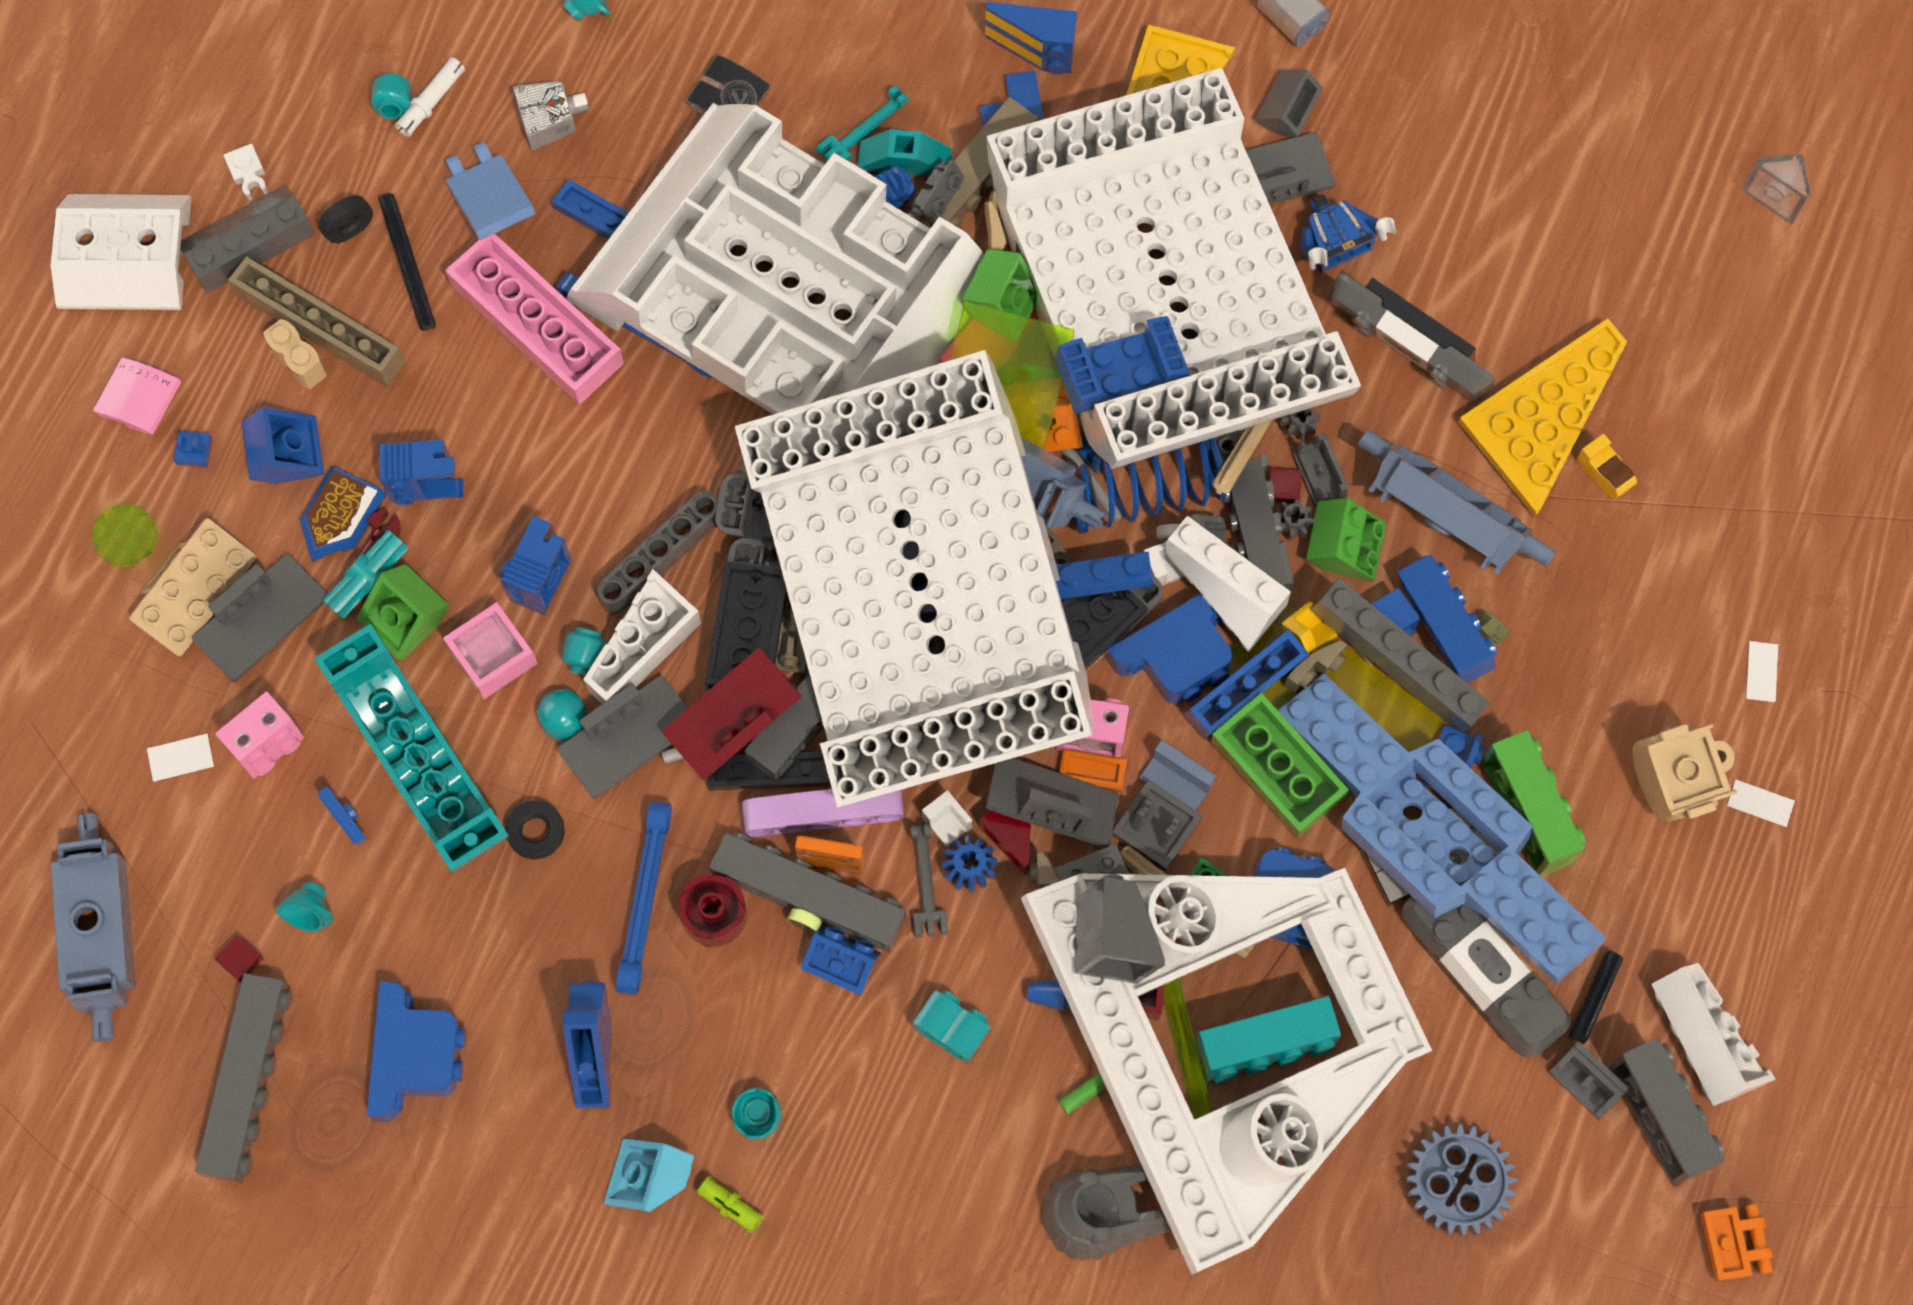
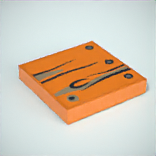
(830, 854)

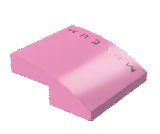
(137, 396)

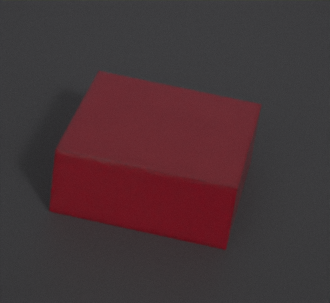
(1286, 484)
(238, 958)

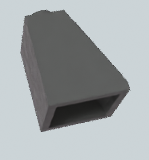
(1115, 933)

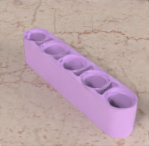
(816, 812)

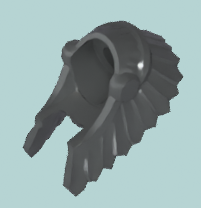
(1098, 1212)

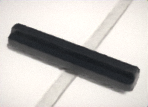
(1596, 997)

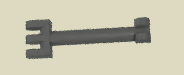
(921, 835)

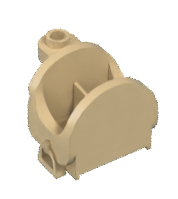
(1683, 771)

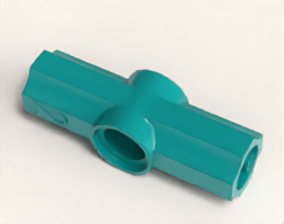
(364, 573)

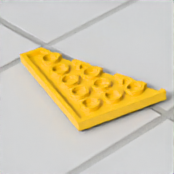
(1539, 416)

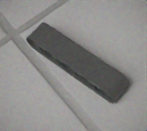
(662, 538)

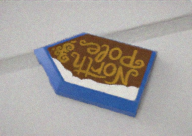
(339, 513)

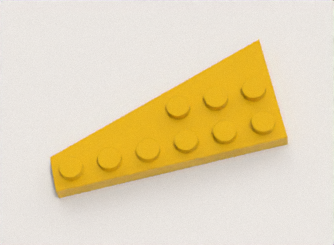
(1175, 56)

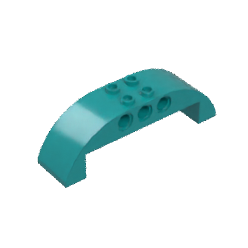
(411, 748)

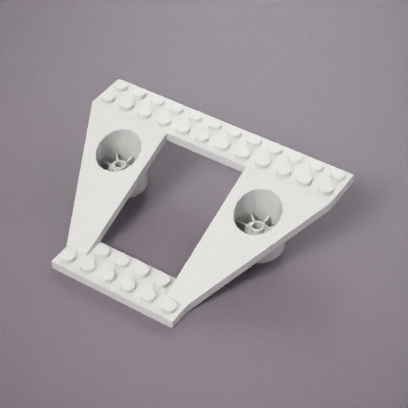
(1212, 1169)

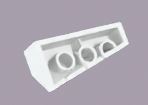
(1229, 582)
(643, 639)
(1709, 1035)

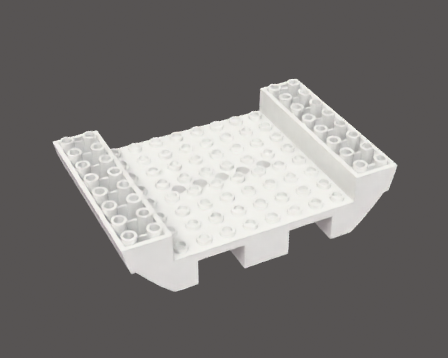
(1176, 161)
(814, 222)
(953, 460)

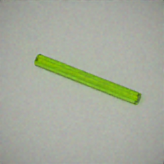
(1187, 1049)

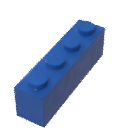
(1446, 619)
(1246, 684)

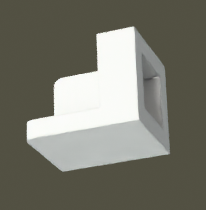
(1162, 565)
(947, 818)

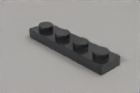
(739, 773)

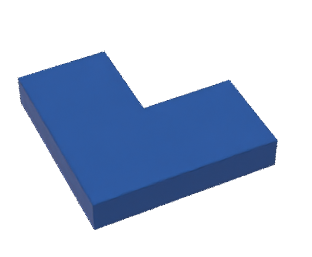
(1021, 88)

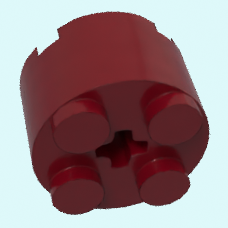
(704, 926)

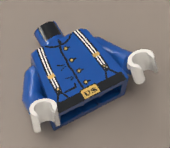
(1340, 233)

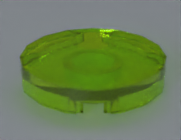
(124, 535)

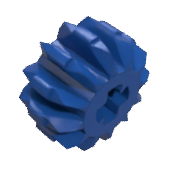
(899, 186)
(982, 859)

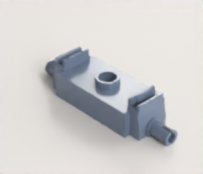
(1045, 475)
(1452, 505)
(95, 879)

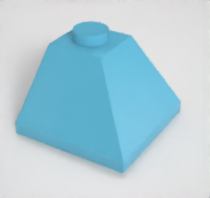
(647, 1175)

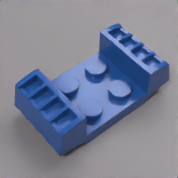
(1120, 365)

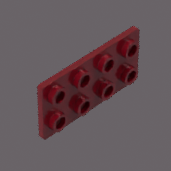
(731, 713)

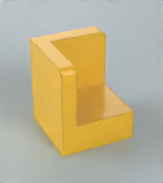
(1309, 629)

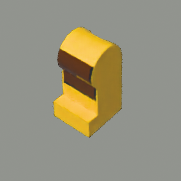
(1606, 467)

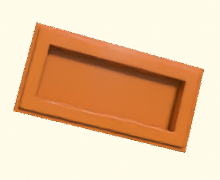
(1094, 769)

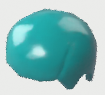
(560, 714)
(756, 1113)

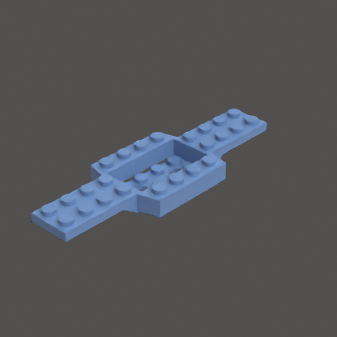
(1418, 850)

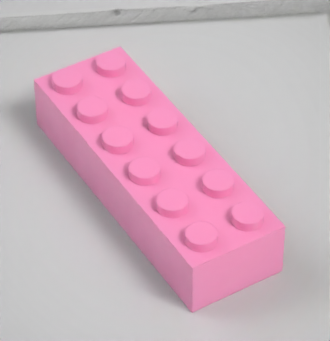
(535, 317)

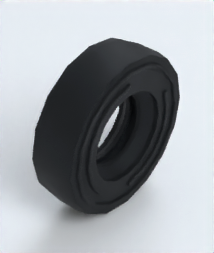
(354, 211)
(526, 812)

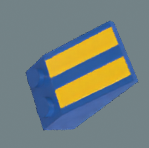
(1034, 34)

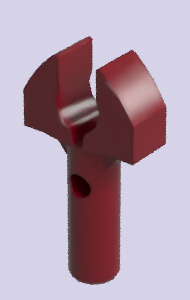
(375, 521)

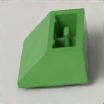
(1346, 539)

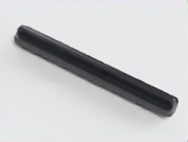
(407, 262)

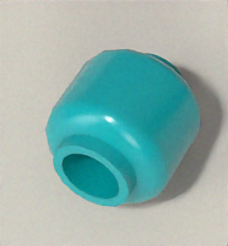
(391, 95)
(582, 649)

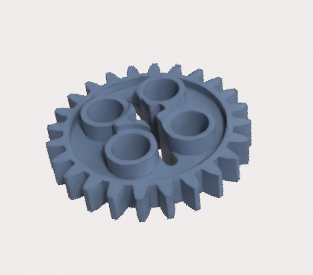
(1487, 1196)

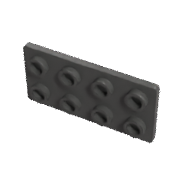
(1292, 168)
(258, 615)
(622, 735)
(1052, 801)

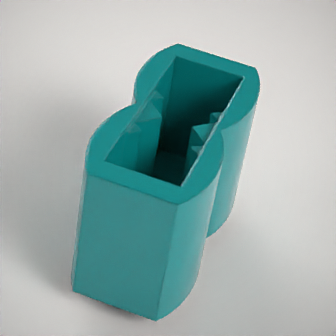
(951, 1025)

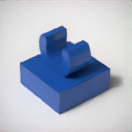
(192, 449)

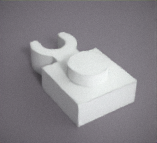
(246, 169)

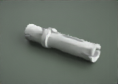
(422, 105)

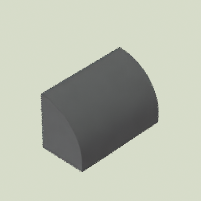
(1289, 102)

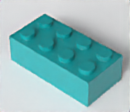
(1268, 1040)

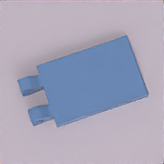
(488, 193)

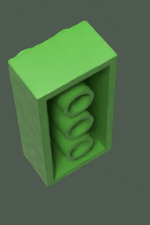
(1279, 765)
(1530, 788)

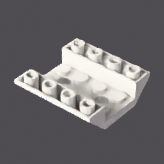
(115, 267)

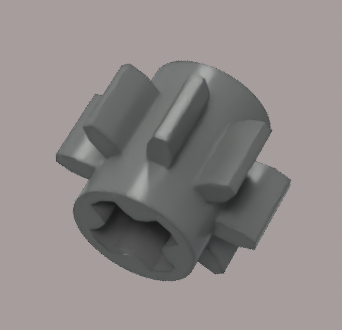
(1299, 428)
(1299, 512)

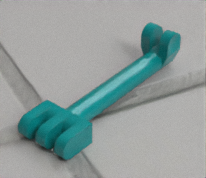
(841, 147)

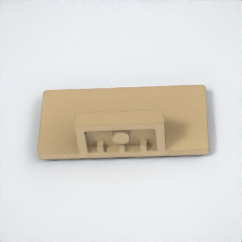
(188, 583)

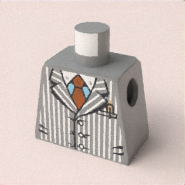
(548, 111)

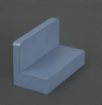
(1178, 775)

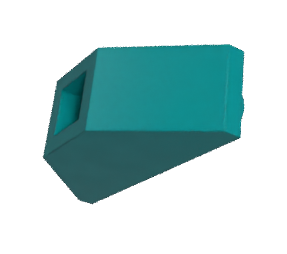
(905, 149)

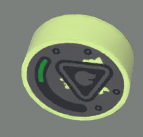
(804, 920)

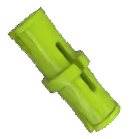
(730, 1205)

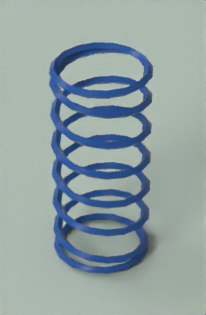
(1161, 487)

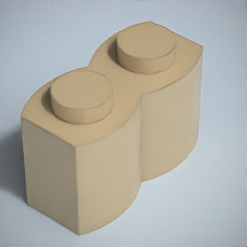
(295, 354)

